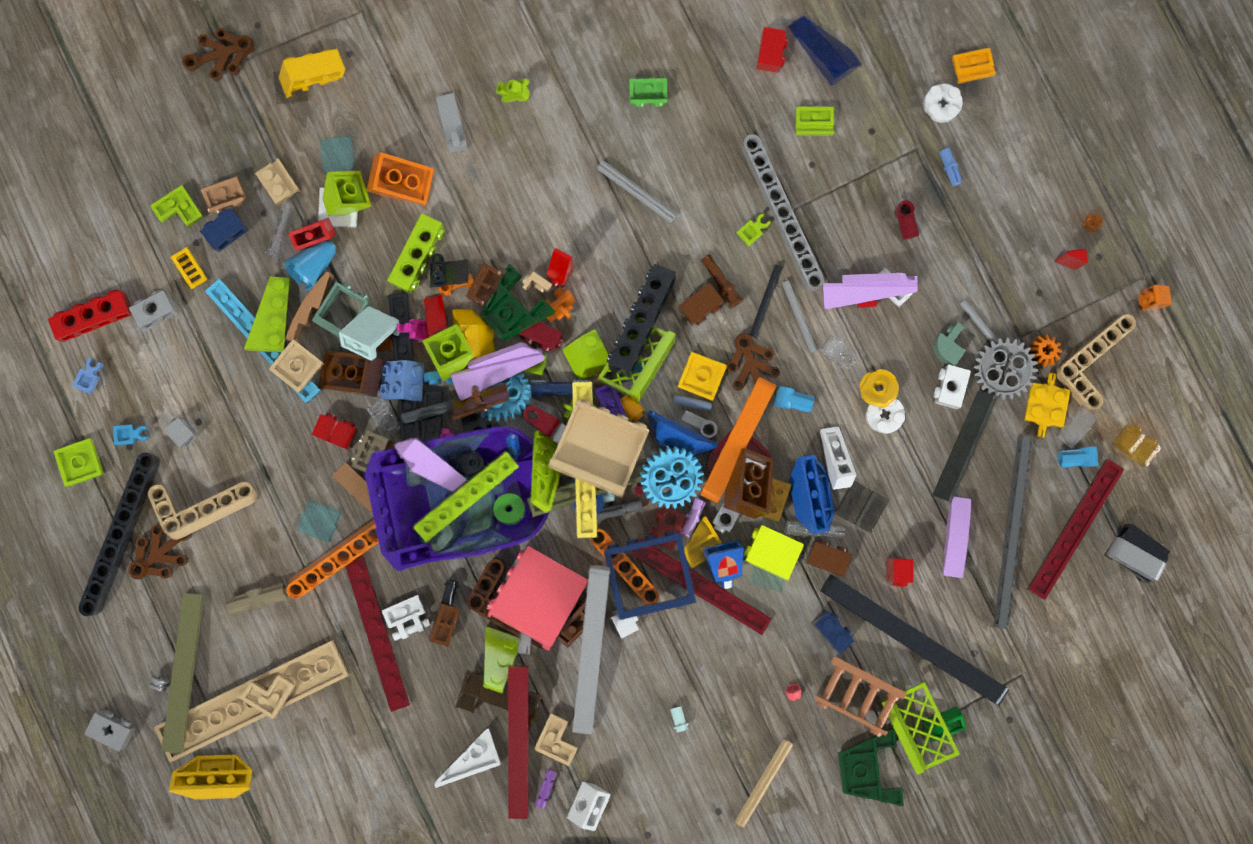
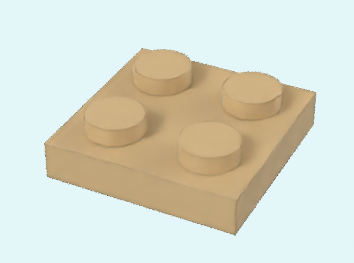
(296, 366)

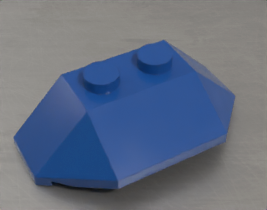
(673, 434)
(811, 494)

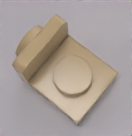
(540, 283)

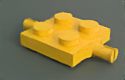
(1047, 405)

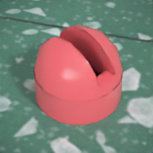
(793, 692)

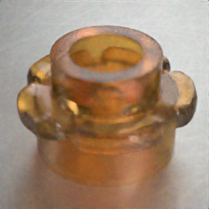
(1097, 222)

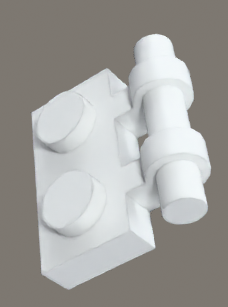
(403, 612)

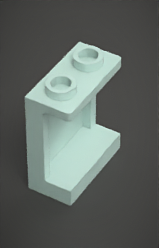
(368, 332)

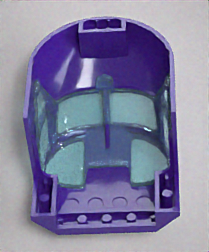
(404, 497)

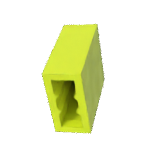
(773, 552)

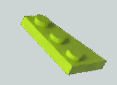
(499, 653)

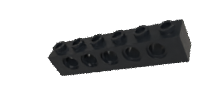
(626, 364)

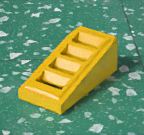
(186, 251)

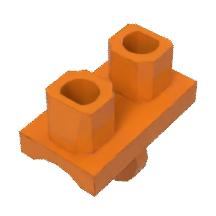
(561, 305)

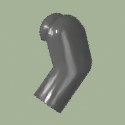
(677, 591)

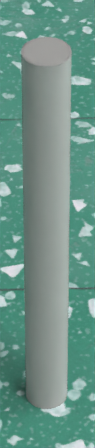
(799, 316)
(982, 326)

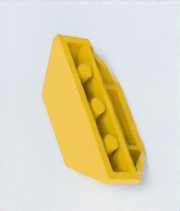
(476, 332)
(212, 777)

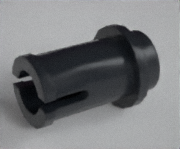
(449, 591)

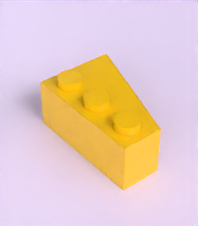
(310, 69)

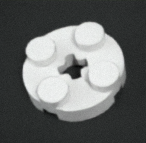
(950, 95)
(881, 425)

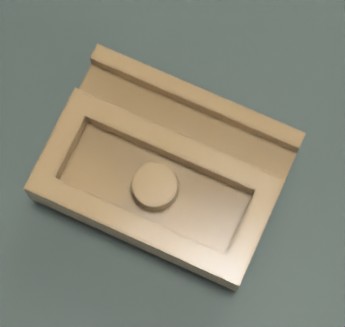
(277, 182)

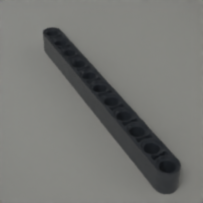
(914, 640)

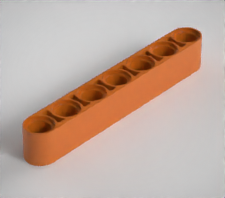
(738, 439)
(335, 559)

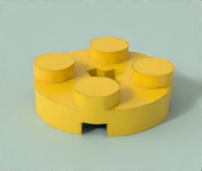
(879, 398)

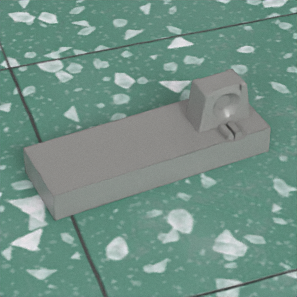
(451, 122)

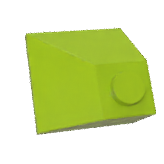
(344, 193)
(448, 351)
(586, 355)

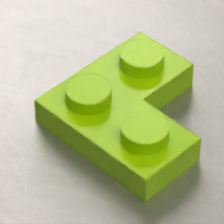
(177, 202)

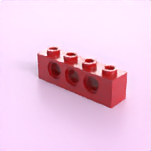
(61, 320)

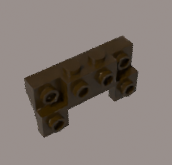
(474, 691)

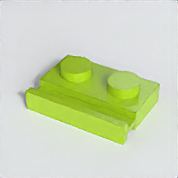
(814, 121)

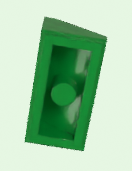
(953, 719)

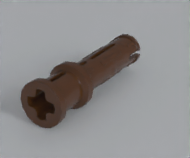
(726, 288)

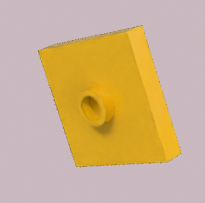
(702, 376)

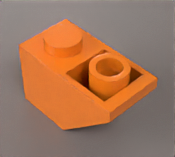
(1155, 297)

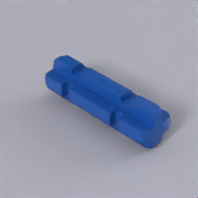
(513, 445)

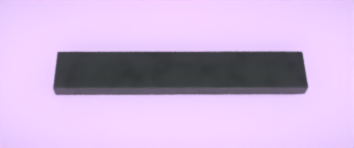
(964, 446)

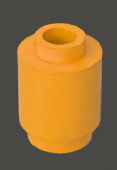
(632, 409)

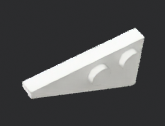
(477, 758)

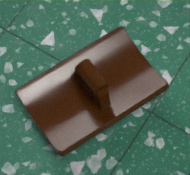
(480, 401)

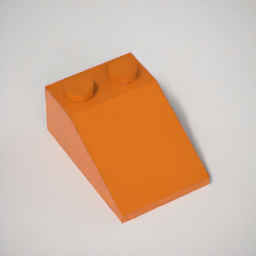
(400, 179)

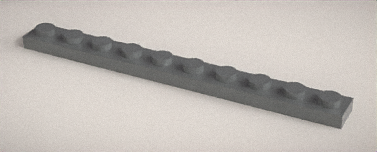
(1011, 540)

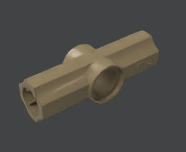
(256, 599)

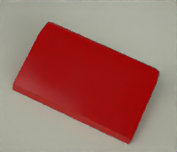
(1073, 259)

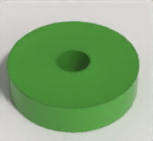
(503, 503)

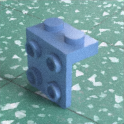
(402, 380)

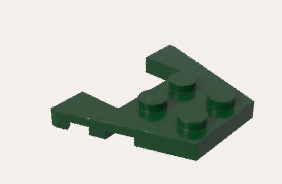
(507, 314)
(861, 770)

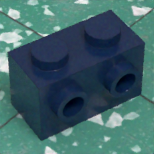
(224, 230)
(832, 631)

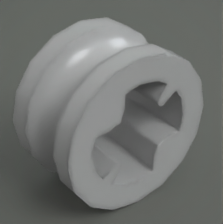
(158, 683)

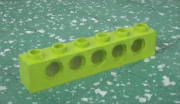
(465, 496)

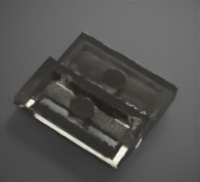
(861, 507)

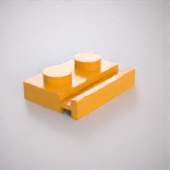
(973, 65)

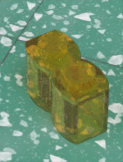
(1136, 445)

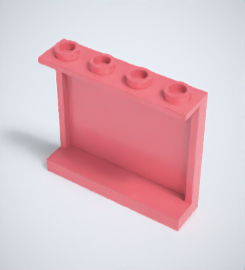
(537, 596)

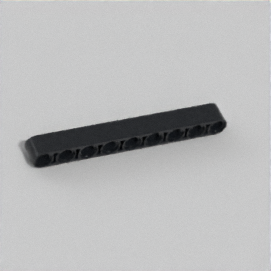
(111, 539)

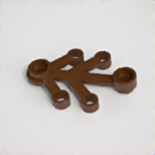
(222, 53)
(751, 363)
(156, 555)

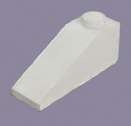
(837, 458)

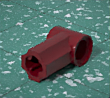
(907, 223)

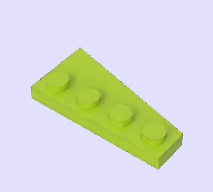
(270, 322)
(543, 478)

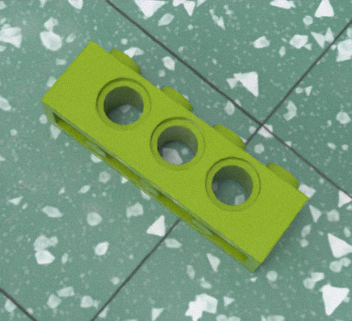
(424, 226)

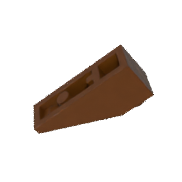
(574, 625)

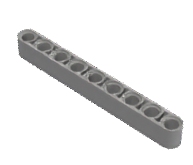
(782, 203)
(591, 649)

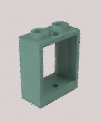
(319, 317)

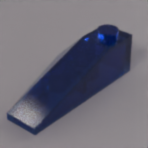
(827, 52)

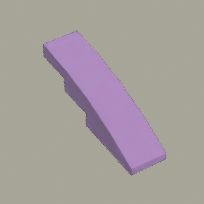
(957, 537)

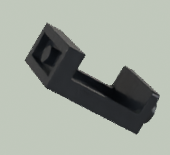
(1143, 541)

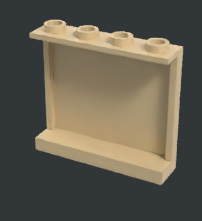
(599, 447)

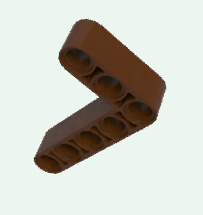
(485, 597)

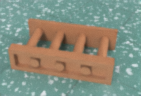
(875, 686)

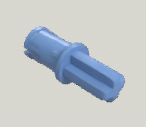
(950, 166)

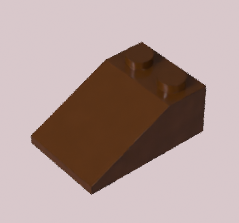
(350, 373)
(750, 485)

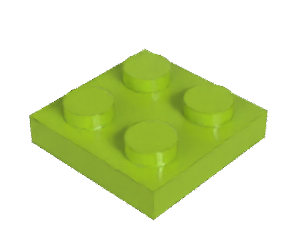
(78, 462)

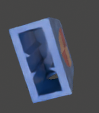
(724, 562)

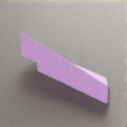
(867, 288)
(495, 368)
(429, 465)

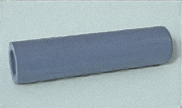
(692, 402)

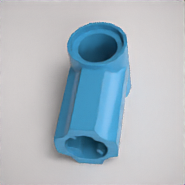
(788, 398)
(1082, 457)

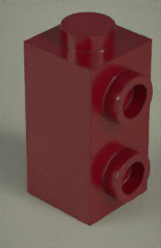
(543, 335)

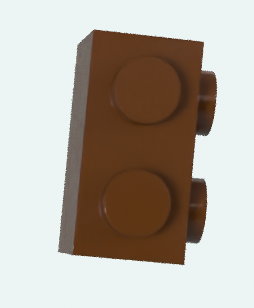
(701, 304)
(828, 558)

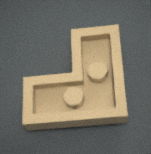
(271, 700)
(551, 742)

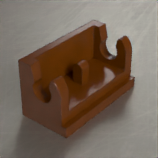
(484, 285)
(444, 624)

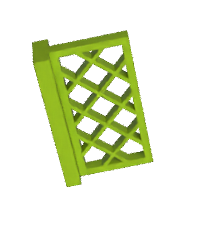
(649, 370)
(907, 739)

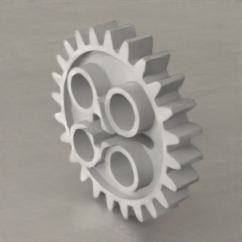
(1023, 373)

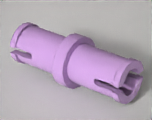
(692, 517)

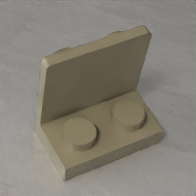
(369, 443)

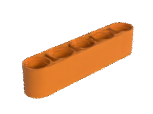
(633, 571)

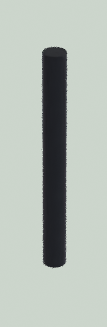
(765, 301)

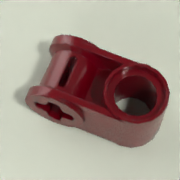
(545, 422)

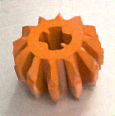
(1049, 345)

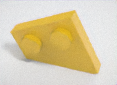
(702, 537)

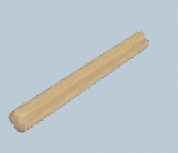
(763, 783)

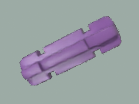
(546, 788)

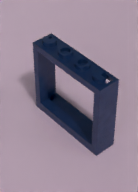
(659, 606)

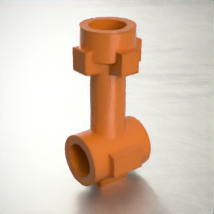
(447, 290)

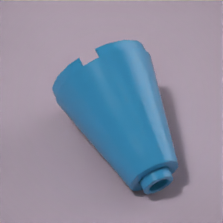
(310, 263)

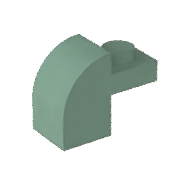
(945, 348)

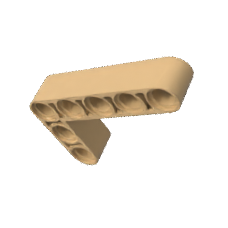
(1089, 357)
(198, 510)

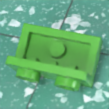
(648, 91)

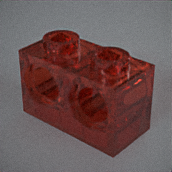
(663, 526)

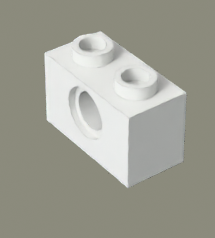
(959, 378)
(588, 806)

